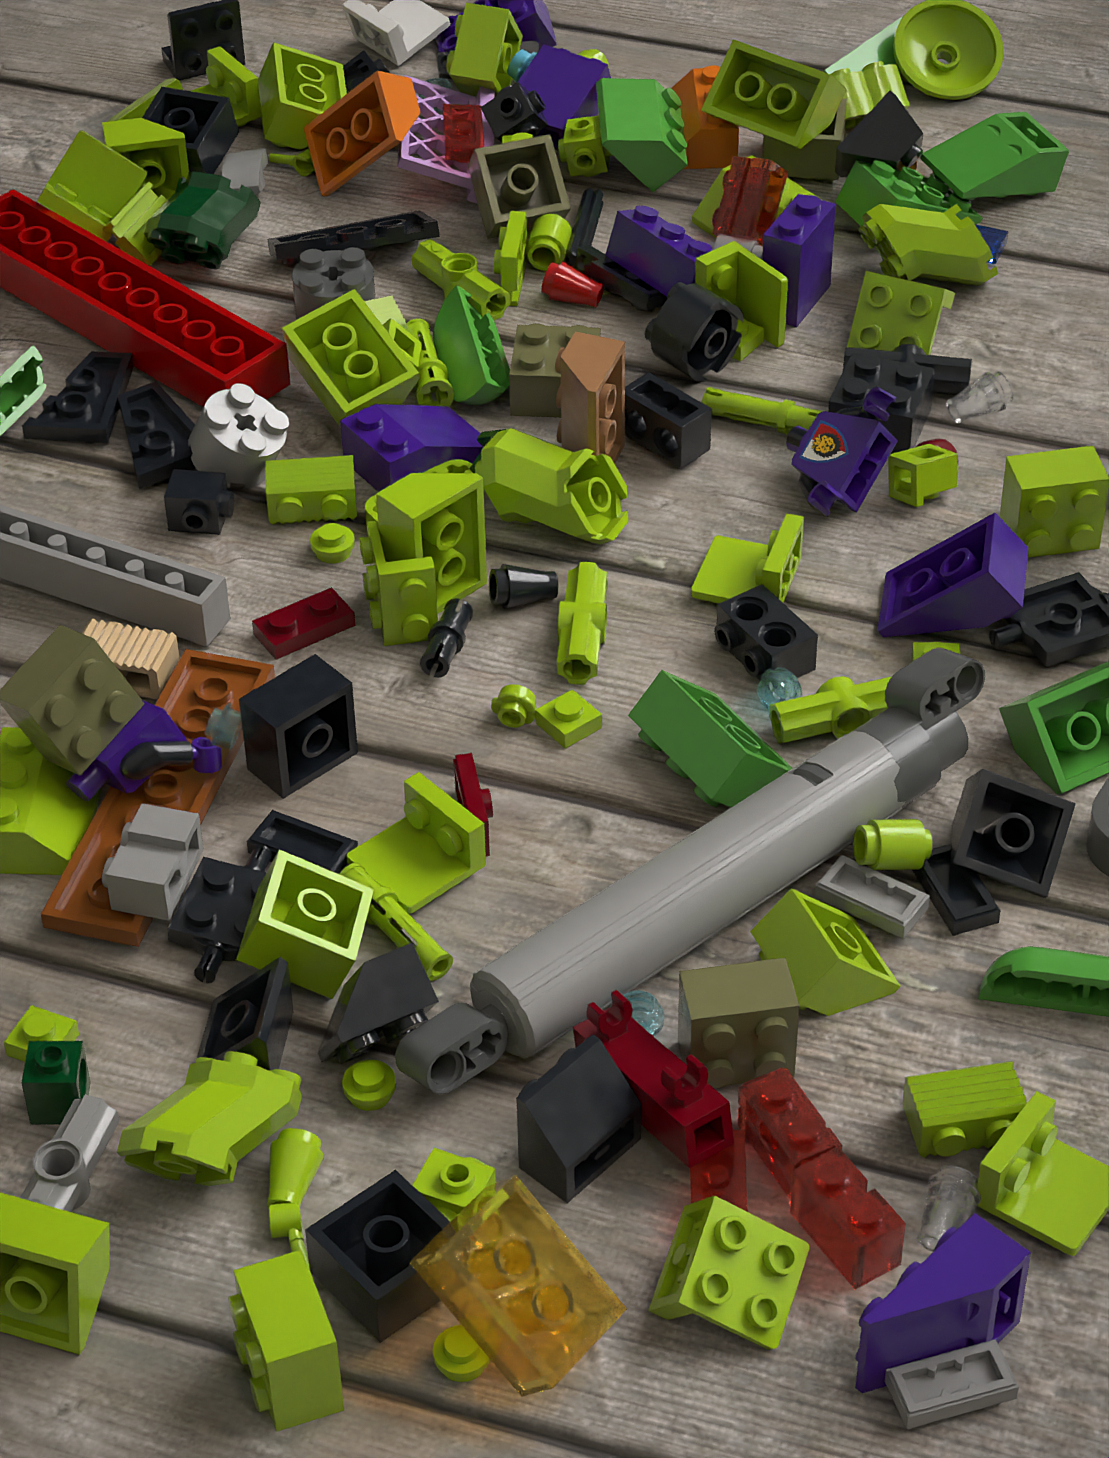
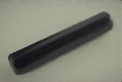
(585, 223)

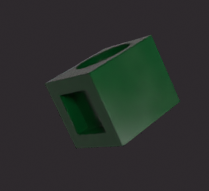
(53, 1078)

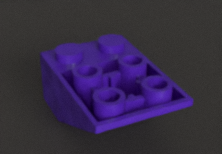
(530, 16)
(950, 1301)

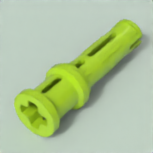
(430, 366)

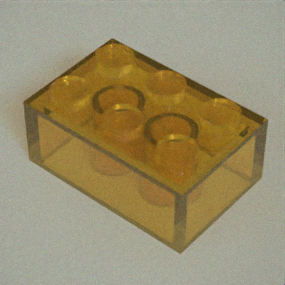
(519, 1286)

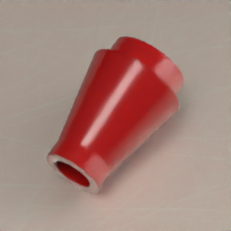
(571, 286)

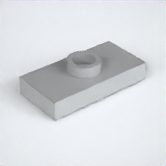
(872, 896)
(951, 1384)

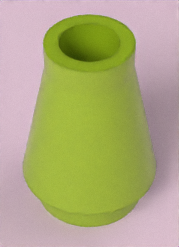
(293, 1165)

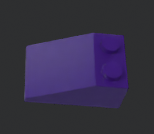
(405, 439)
(957, 582)

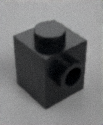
(198, 502)

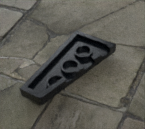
(361, 235)

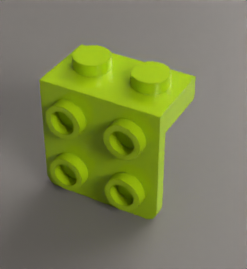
(401, 592)

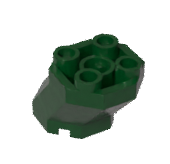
(201, 220)

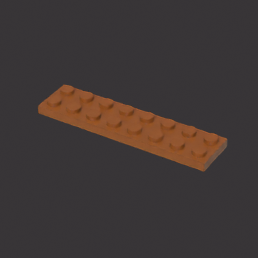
(192, 692)

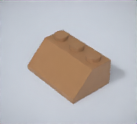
(592, 395)

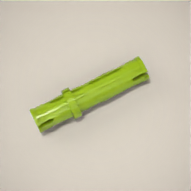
(760, 411)
(432, 956)

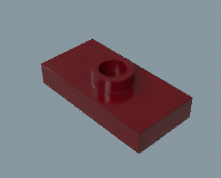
(469, 793)

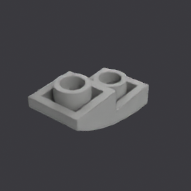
(246, 169)

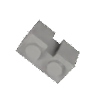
(153, 861)

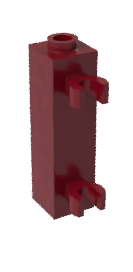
(674, 1096)

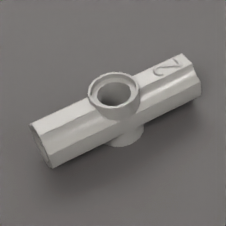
(70, 1157)

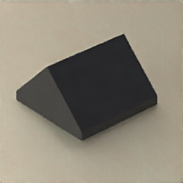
(252, 1017)

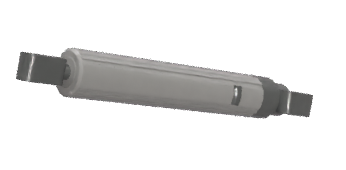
(702, 880)

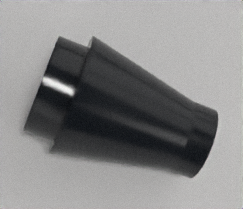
(518, 586)

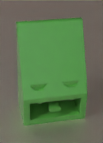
(999, 158)
(881, 184)

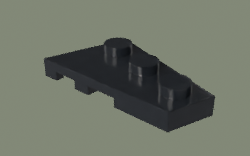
(87, 404)
(155, 433)

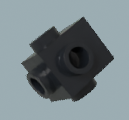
(515, 112)

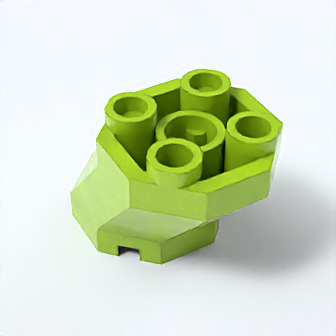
(927, 244)
(553, 486)
(212, 1120)

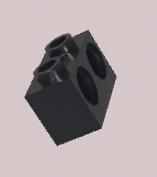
(667, 420)
(765, 634)

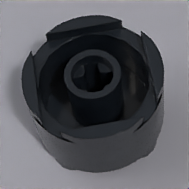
(695, 330)

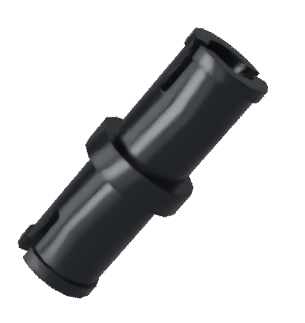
(446, 638)

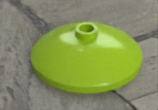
(953, 33)

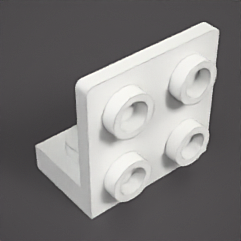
(397, 28)

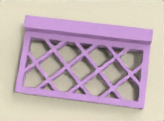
(433, 165)

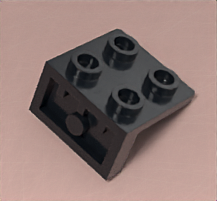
(199, 30)

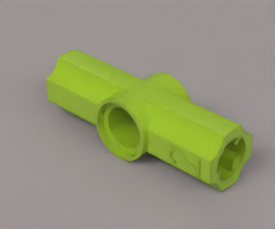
(460, 269)
(582, 623)
(835, 708)

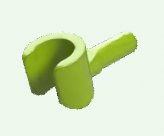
(301, 162)
(286, 1222)

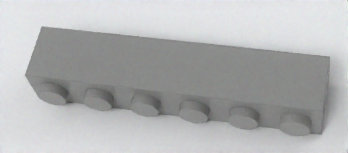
(112, 577)

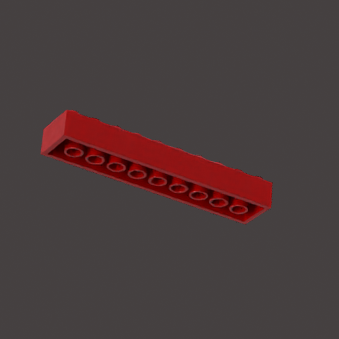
(132, 307)

